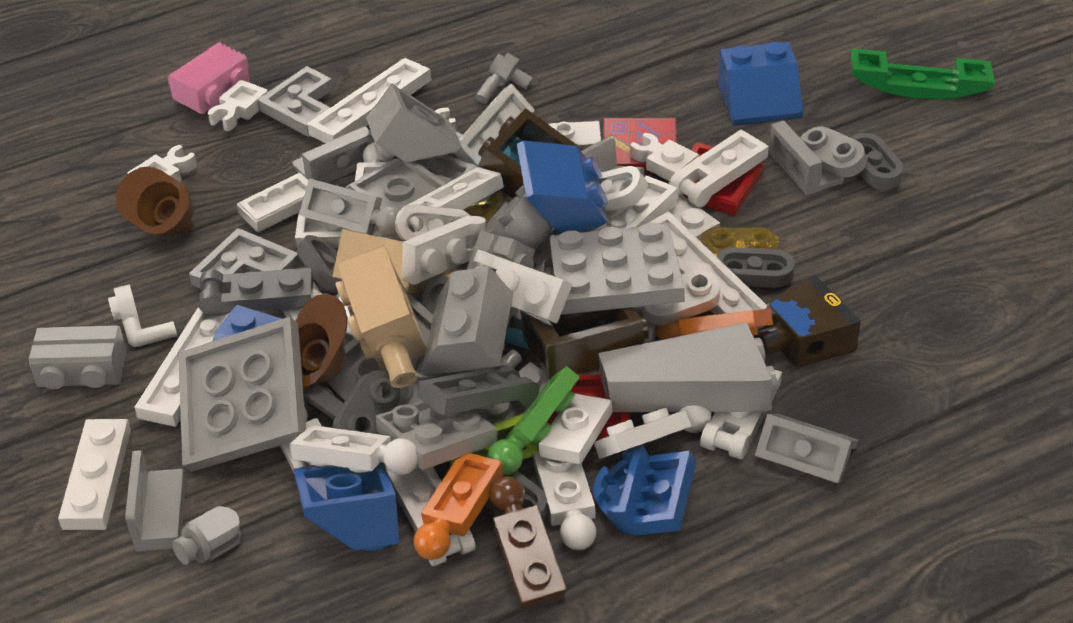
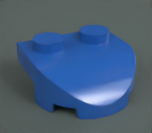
(645, 491)

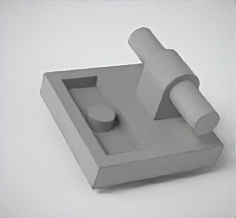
(434, 435)

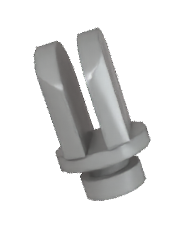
(208, 536)

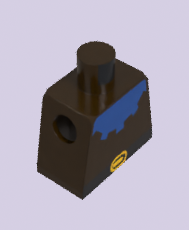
(810, 324)

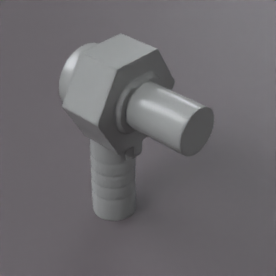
(503, 70)

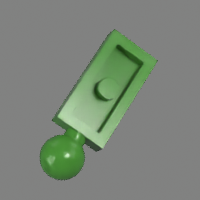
(533, 424)

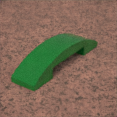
(921, 82)

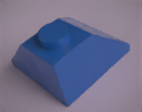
(350, 504)

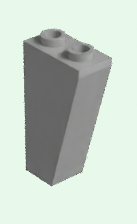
(707, 369)

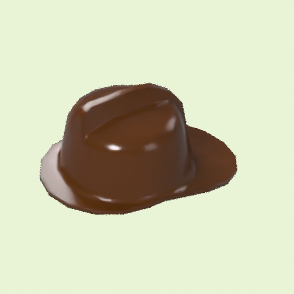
(155, 202)
(321, 337)

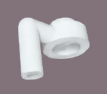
(124, 308)

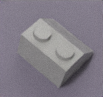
(410, 128)
(468, 323)

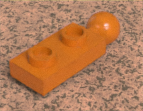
(687, 326)
(456, 503)

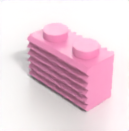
(208, 77)

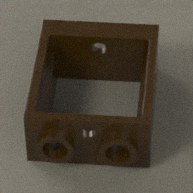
(527, 128)
(581, 349)

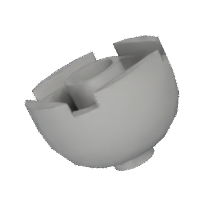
(522, 223)

